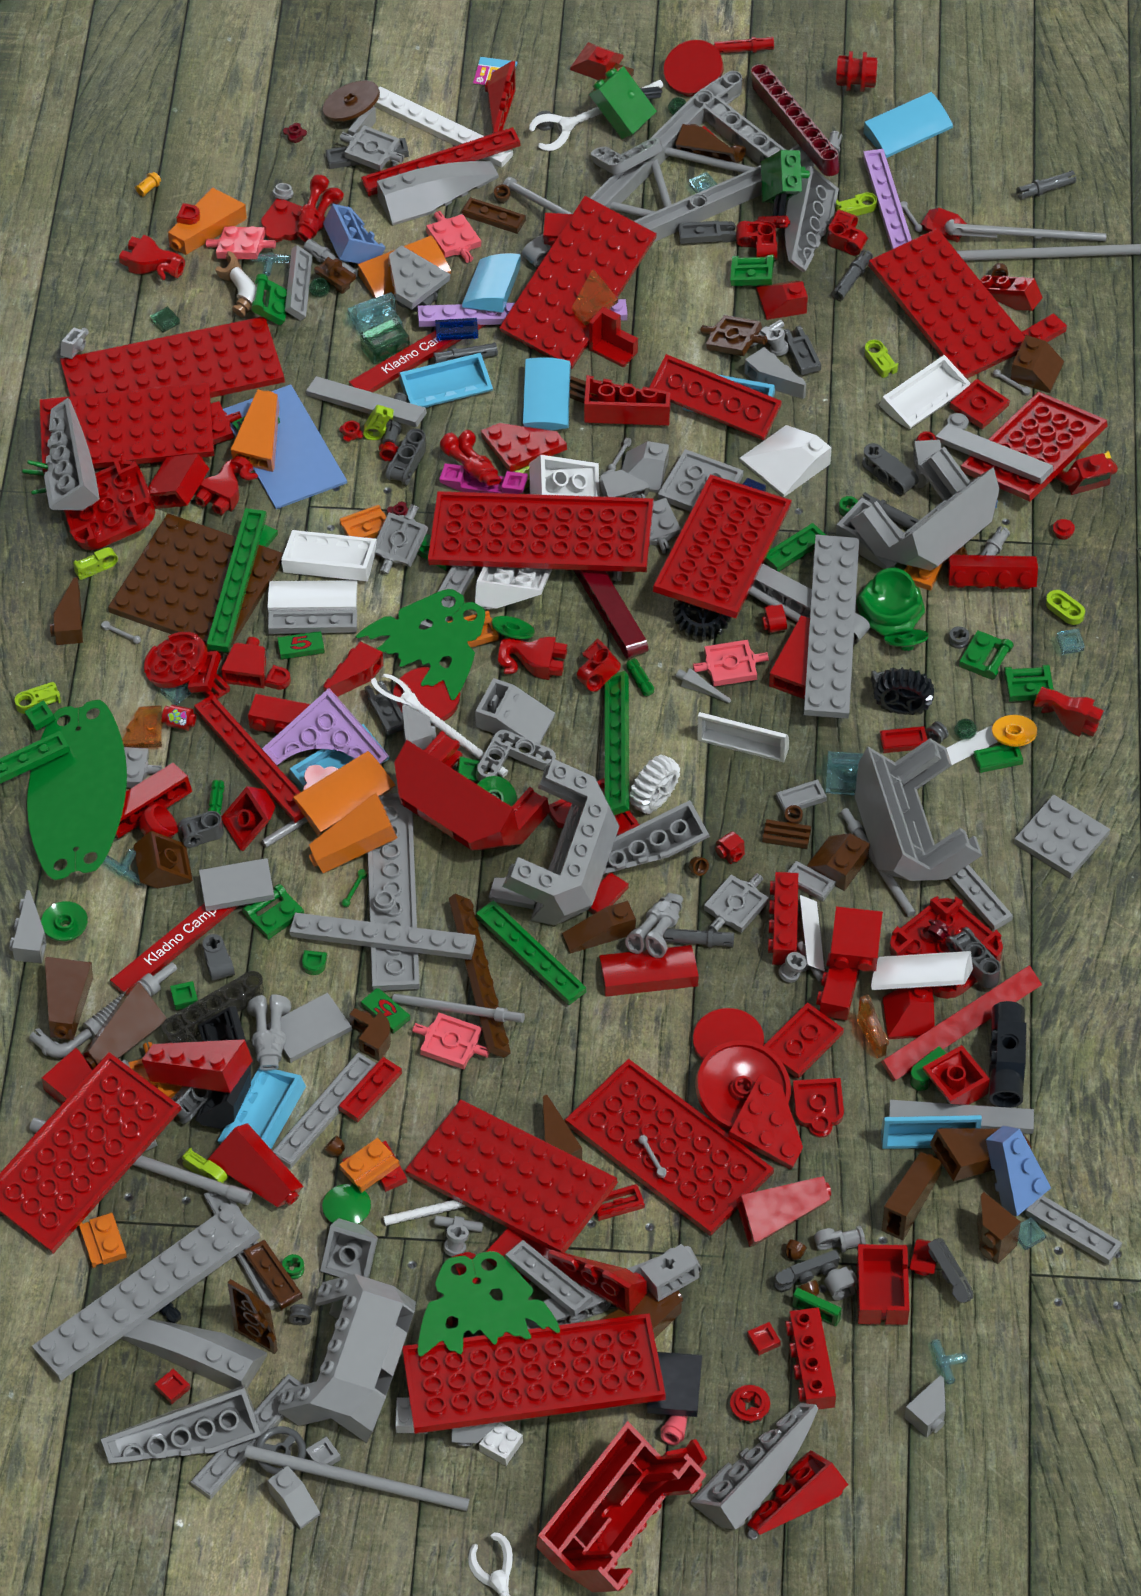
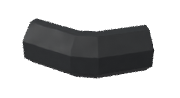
(223, 1107)

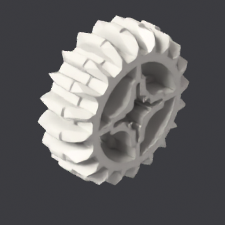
(654, 784)

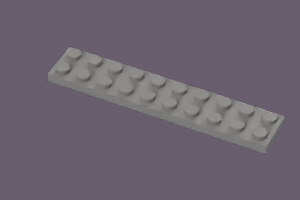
(831, 627)
(394, 870)
(145, 1292)

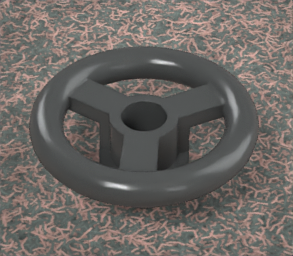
(293, 1436)

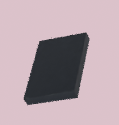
(682, 1385)

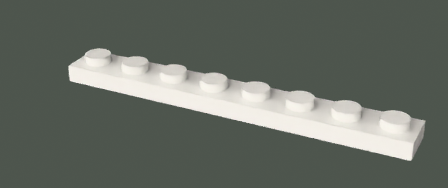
(433, 123)

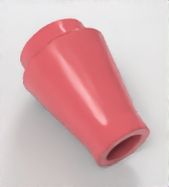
(674, 1429)

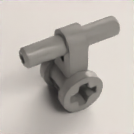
(775, 338)
(797, 963)
(457, 1232)

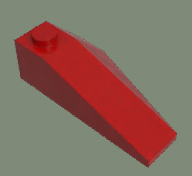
(501, 92)
(607, 1281)
(810, 1485)

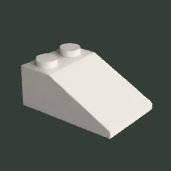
(563, 477)

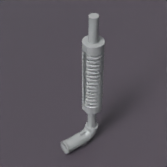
(93, 1025)

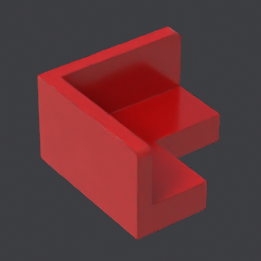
(609, 340)

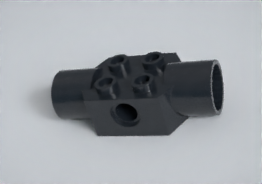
(1007, 1054)

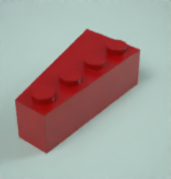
(625, 404)
(198, 1064)

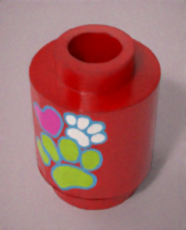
(178, 717)

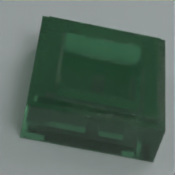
(165, 319)

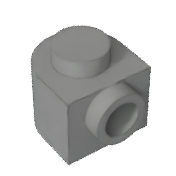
(841, 1283)

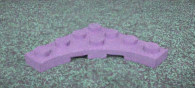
(324, 726)

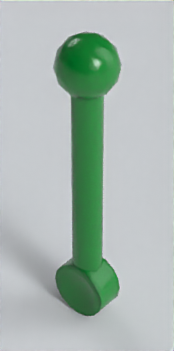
(362, 874)

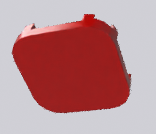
(121, 511)
(915, 938)

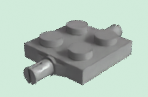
(372, 147)
(663, 524)
(400, 539)
(138, 765)
(736, 903)

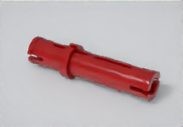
(753, 44)

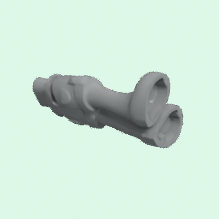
(662, 915)
(269, 1042)

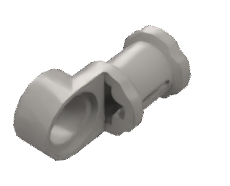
(829, 1239)

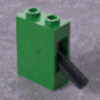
(623, 101)
(782, 178)

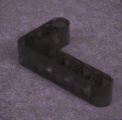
(219, 999)

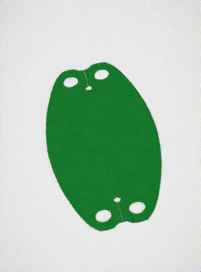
(79, 794)

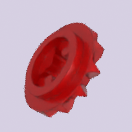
(746, 1394)

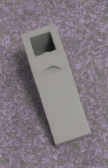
(768, 369)
(30, 938)

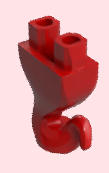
(148, 257)
(223, 488)
(535, 656)
(1074, 712)

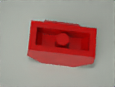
(937, 218)

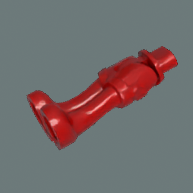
(312, 219)
(462, 451)

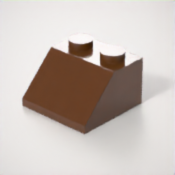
(1036, 365)
(841, 858)
(162, 861)
(996, 1229)

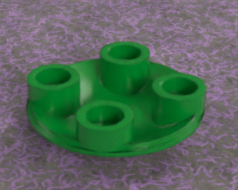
(346, 1203)

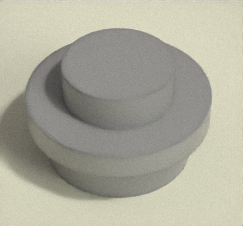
(283, 191)
(958, 420)
(384, 901)

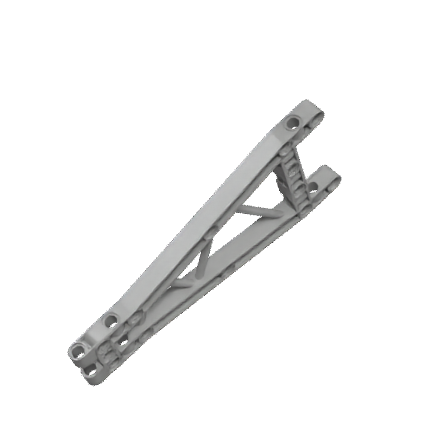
(706, 105)

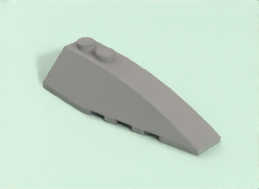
(427, 188)
(809, 216)
(70, 471)
(657, 838)
(200, 1351)
(189, 1430)
(745, 1484)

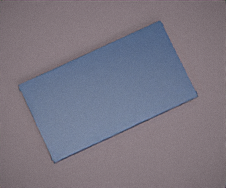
(302, 457)

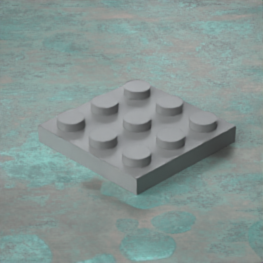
(690, 476)
(1062, 836)

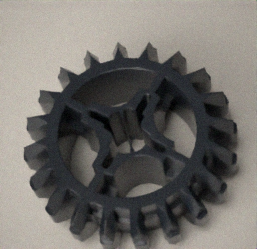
(684, 611)
(903, 691)

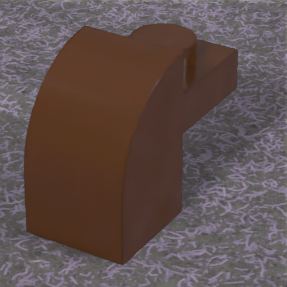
(375, 1033)

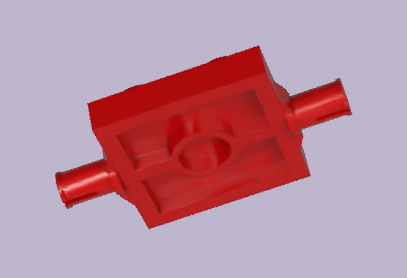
(221, 423)

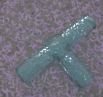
(269, 258)
(123, 868)
(944, 1361)

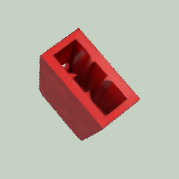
(246, 664)

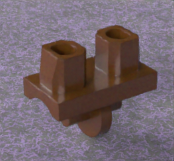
(335, 274)

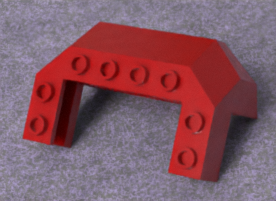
(457, 804)
(623, 1493)

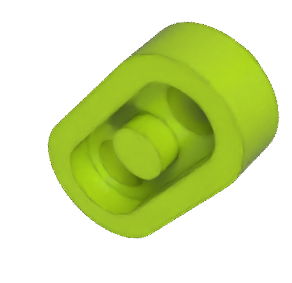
(1066, 607)

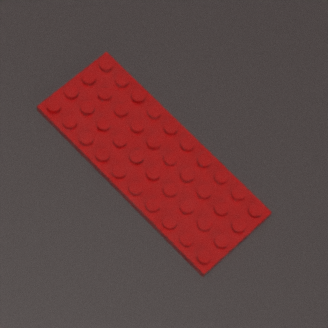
(227, 356)
(541, 531)
(548, 1375)

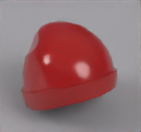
(159, 820)

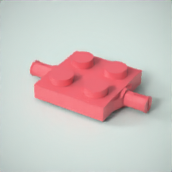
(454, 236)
(242, 241)
(730, 662)
(451, 1040)

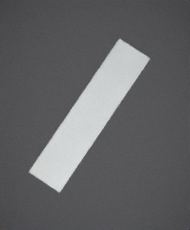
(967, 746)
(812, 933)

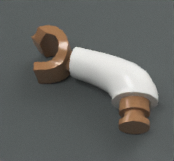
(243, 283)

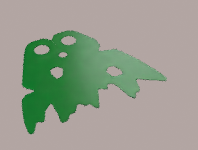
(435, 642)
(477, 1308)

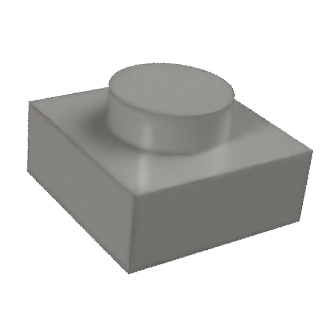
(323, 1452)

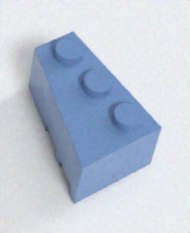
(349, 236)
(1016, 1170)

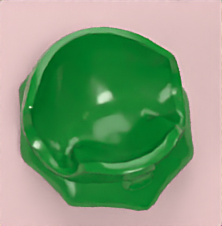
(891, 602)

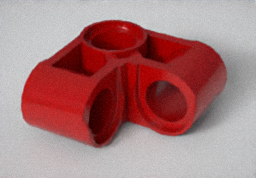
(758, 235)
(844, 235)
(599, 667)

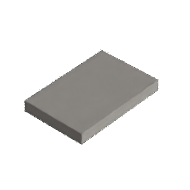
(236, 884)
(312, 1027)

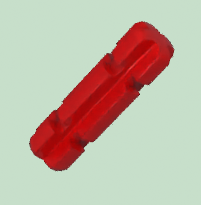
(778, 221)

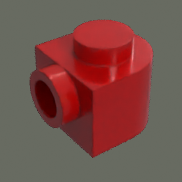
(774, 619)
(730, 847)

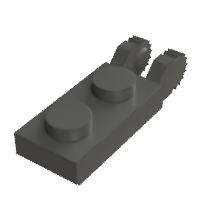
(707, 232)
(802, 351)
(385, 710)
(806, 1270)
(951, 1271)

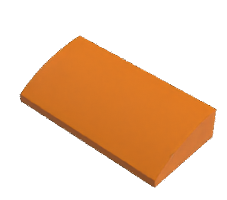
(377, 273)
(343, 791)

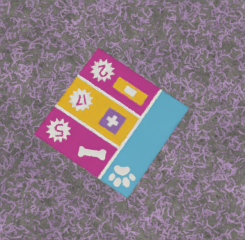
(486, 67)

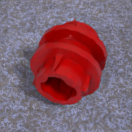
(856, 71)

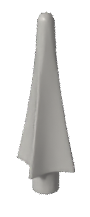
(694, 682)

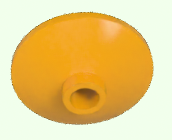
(1014, 730)

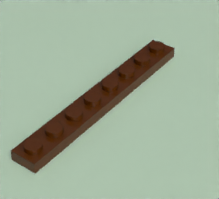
(480, 976)

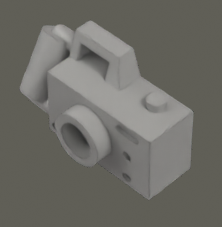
(73, 342)

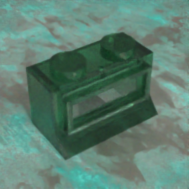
(384, 340)

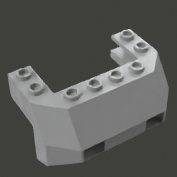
(945, 529)
(896, 818)
(580, 852)
(358, 1357)

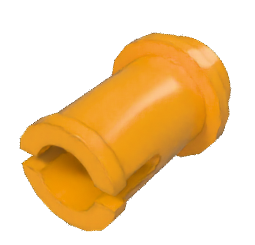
(152, 180)

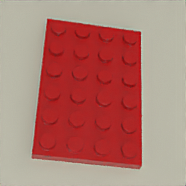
(1044, 431)

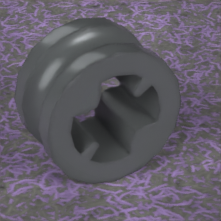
(545, 125)
(963, 641)
(937, 732)
(300, 1314)

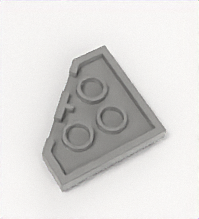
(414, 277)

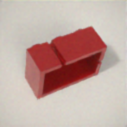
(882, 1284)

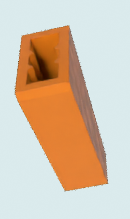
(216, 212)
(259, 431)
(353, 835)

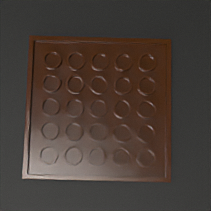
(182, 578)

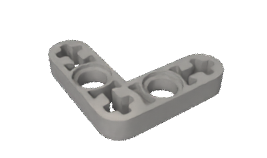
(618, 163)
(506, 749)

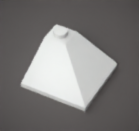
(788, 459)
(506, 586)

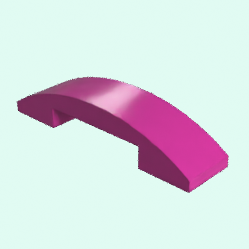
(457, 478)

